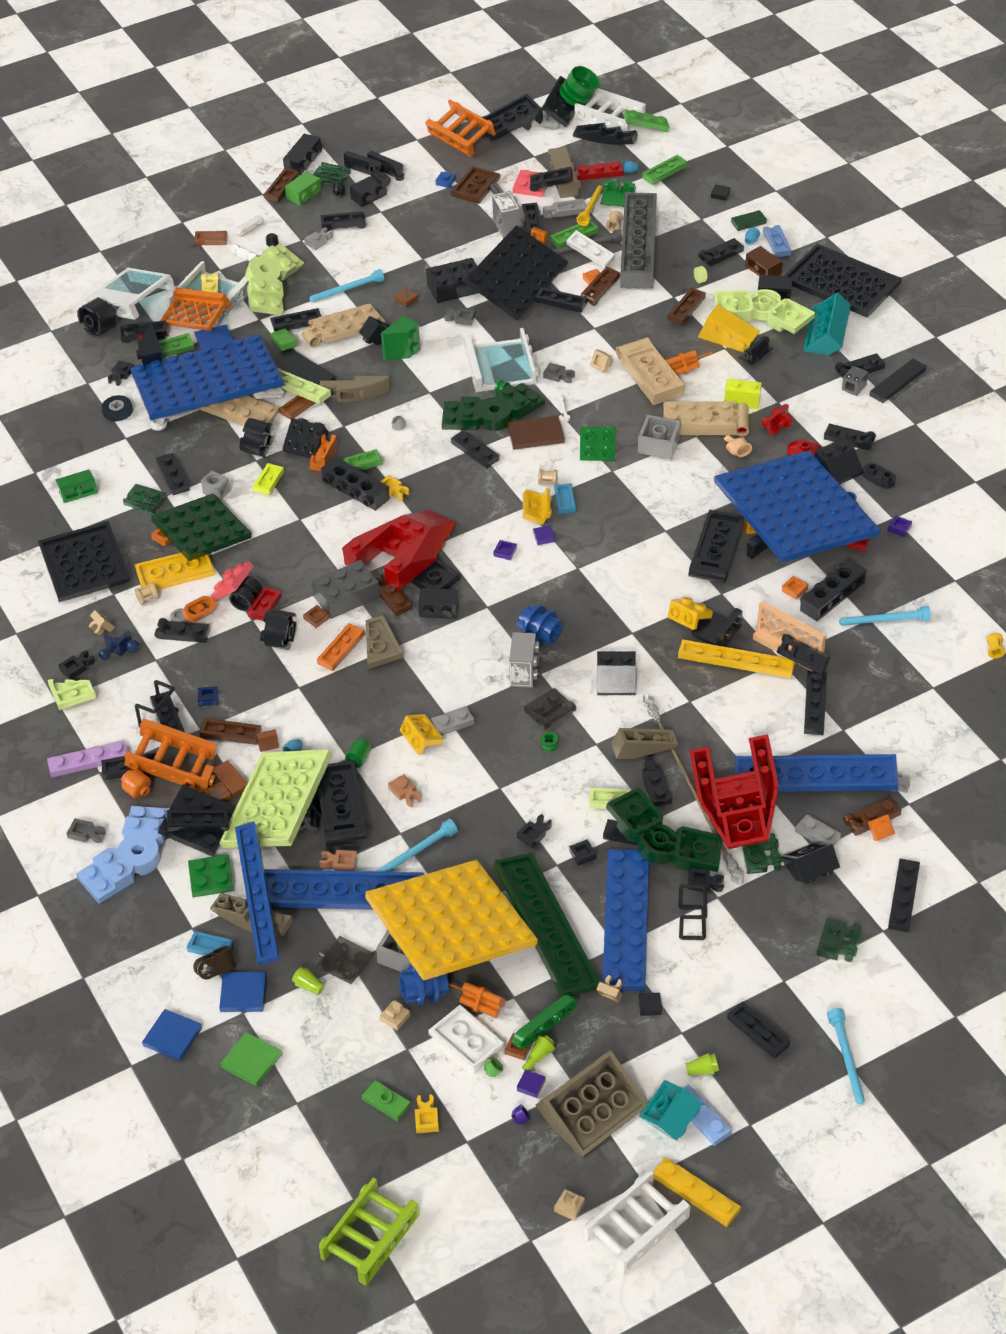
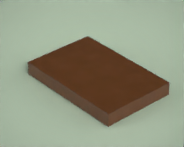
(475, 184)
(535, 432)

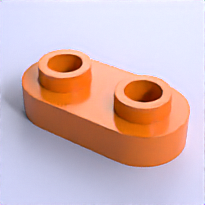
(199, 608)

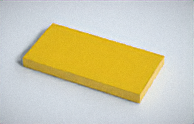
(173, 570)

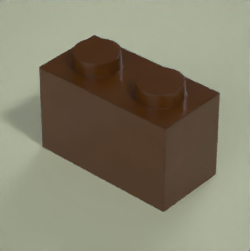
(763, 262)

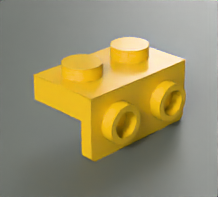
(536, 506)
(688, 612)

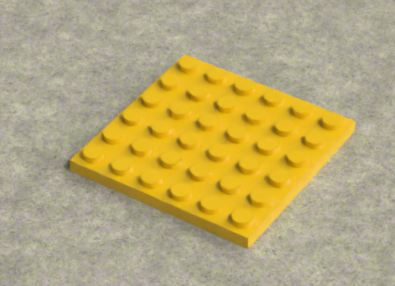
(450, 919)

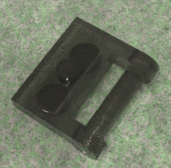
(546, 705)

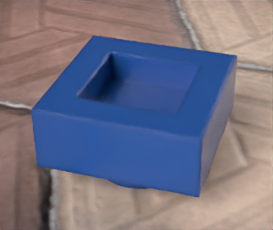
(445, 179)

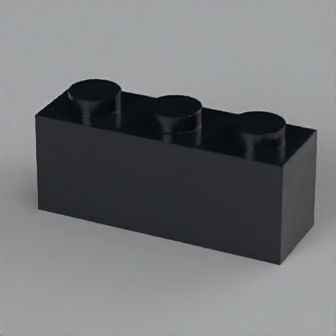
(303, 153)

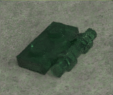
(755, 857)
(832, 939)

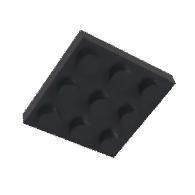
(195, 800)

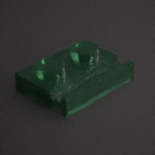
(332, 173)
(145, 498)

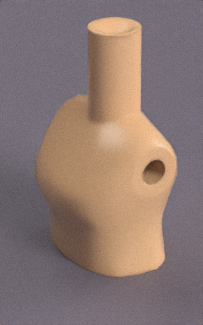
(738, 446)

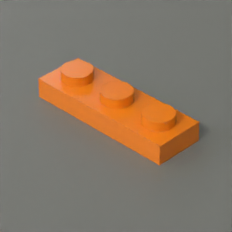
(340, 646)

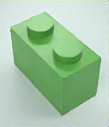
(303, 188)

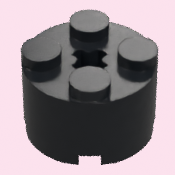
(96, 316)
(256, 437)
(278, 629)

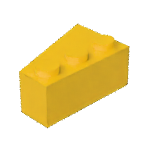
(728, 330)

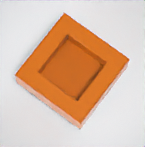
(540, 235)
(589, 276)
(160, 538)
(794, 587)
(207, 778)
(881, 827)

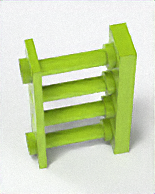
(380, 1249)

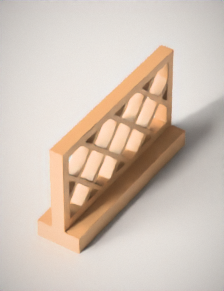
(771, 637)

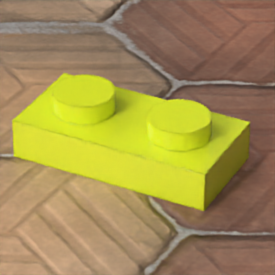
(268, 479)

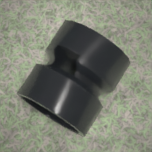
(245, 594)

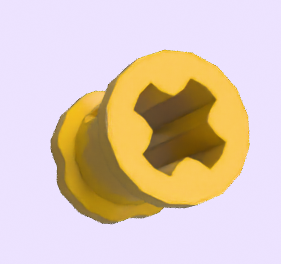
(996, 648)

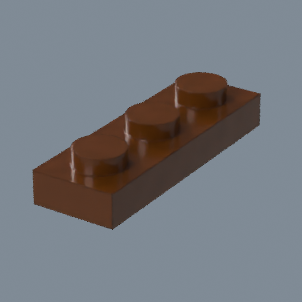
(277, 188)
(686, 306)
(230, 731)

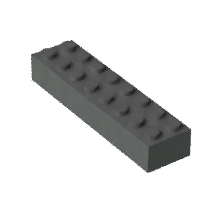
(638, 240)

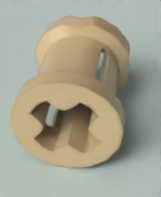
(615, 218)
(547, 476)
(146, 593)

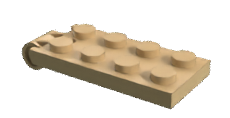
(338, 325)
(242, 408)

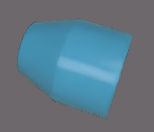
(629, 167)
(752, 235)
(293, 745)

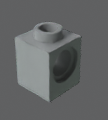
(215, 484)

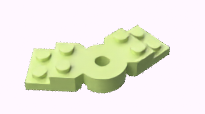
(264, 278)
(765, 306)

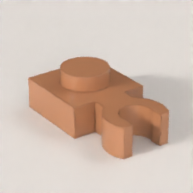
(404, 788)
(341, 861)

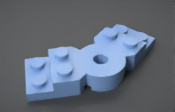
(137, 853)

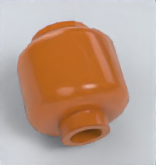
(136, 783)

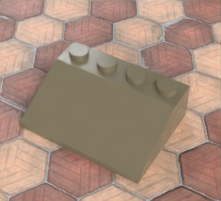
(592, 1104)

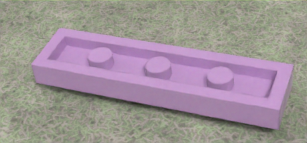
(85, 759)

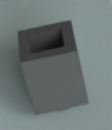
(854, 380)

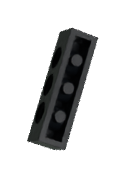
(355, 483)
(832, 590)

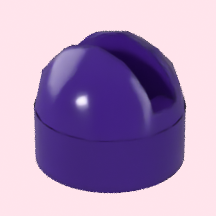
(520, 1114)

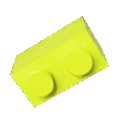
(743, 392)

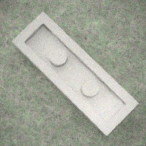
(590, 249)

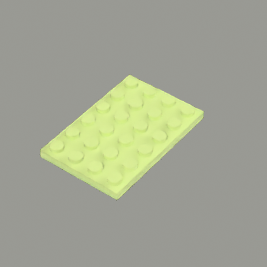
(278, 796)

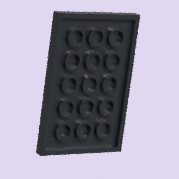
(516, 272)
(828, 272)

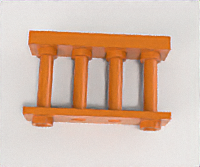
(457, 140)
(175, 738)

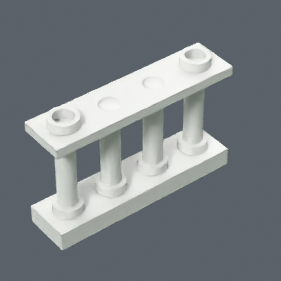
(611, 101)
(643, 1242)

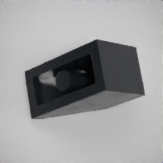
(372, 330)
(149, 347)

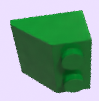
(400, 339)

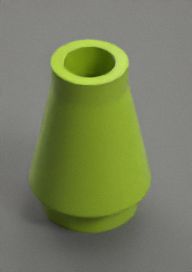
(307, 980)
(703, 1065)

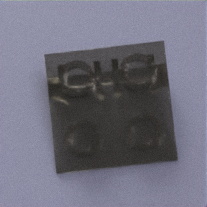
(344, 959)

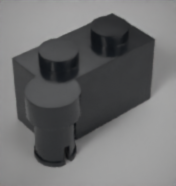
(370, 188)

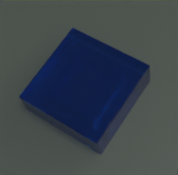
(207, 696)

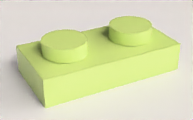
(601, 796)

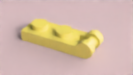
(210, 286)

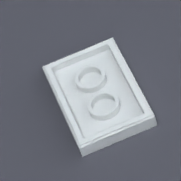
(466, 1038)

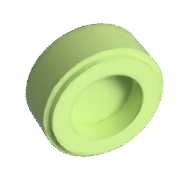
(700, 274)

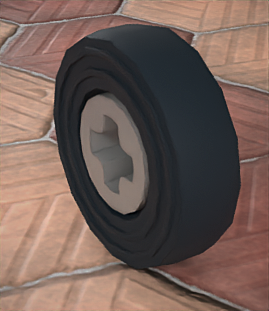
(117, 408)

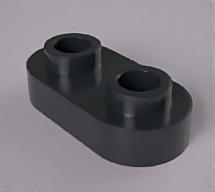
(879, 476)

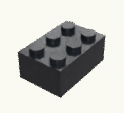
(448, 280)

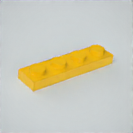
(696, 1192)

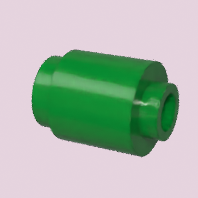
(358, 752)

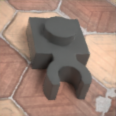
(462, 316)
(557, 372)
(82, 830)

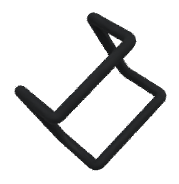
(156, 683)
(703, 916)

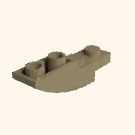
(359, 389)
(237, 912)

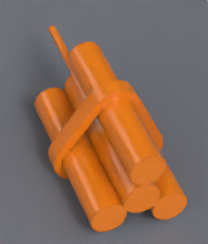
(685, 362)
(480, 999)

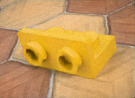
(420, 732)

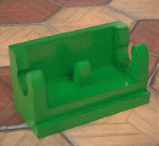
(76, 486)

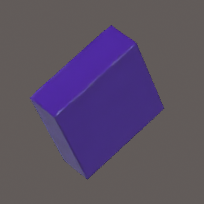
(899, 526)
(543, 535)
(505, 550)
(531, 1083)

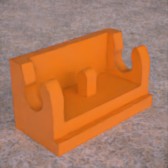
(325, 453)

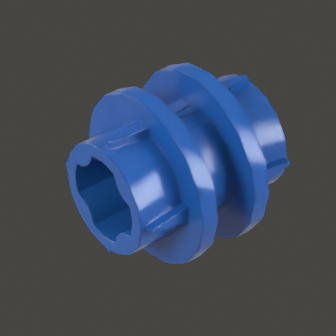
(540, 622)
(415, 989)

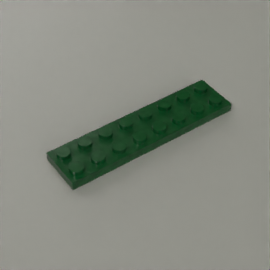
(545, 918)

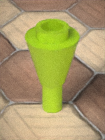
(541, 1049)

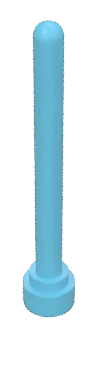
(376, 276)
(922, 614)
(447, 829)
(837, 1019)

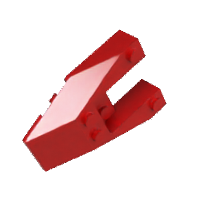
(410, 538)
(739, 804)

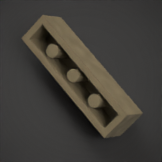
(558, 159)

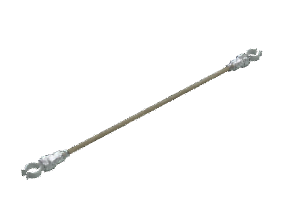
(731, 865)

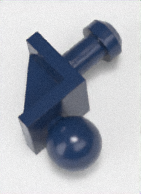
(119, 645)

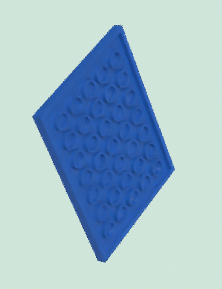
(206, 377)
(796, 506)

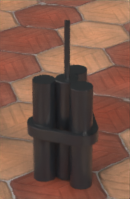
(311, 817)

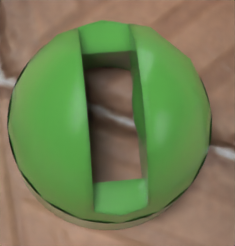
(493, 1067)

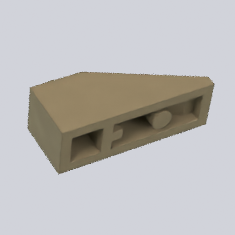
(637, 743)

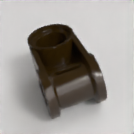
(217, 962)

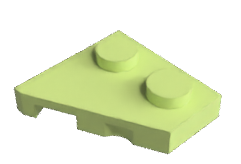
(71, 692)

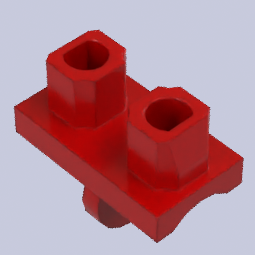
(779, 418)

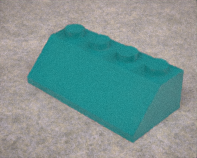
(828, 327)

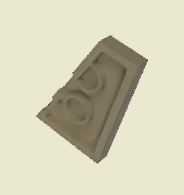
(381, 643)

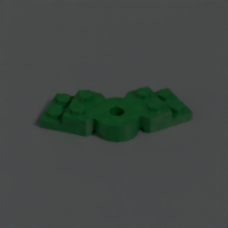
(491, 412)
(659, 844)

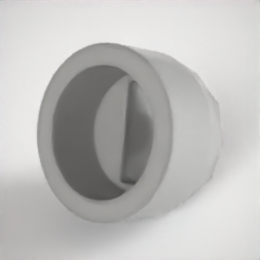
(398, 423)

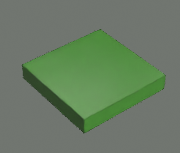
(251, 1059)

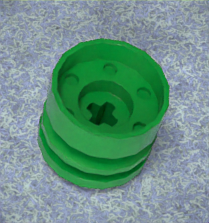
(579, 86)

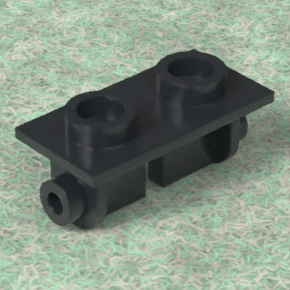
(756, 351)

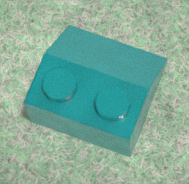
(671, 1110)

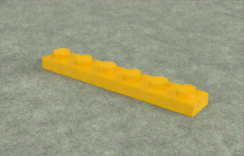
(736, 658)

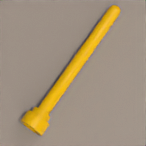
(584, 217)

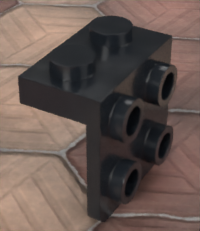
(303, 437)
(719, 628)

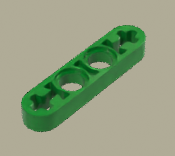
(544, 1021)

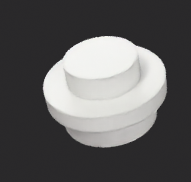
(158, 424)

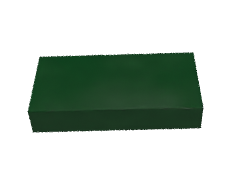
(748, 220)

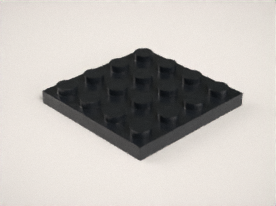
(83, 561)

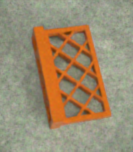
(200, 299)

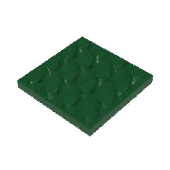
(201, 527)

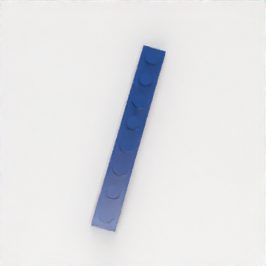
(257, 893)

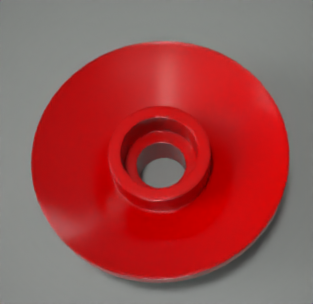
(802, 445)

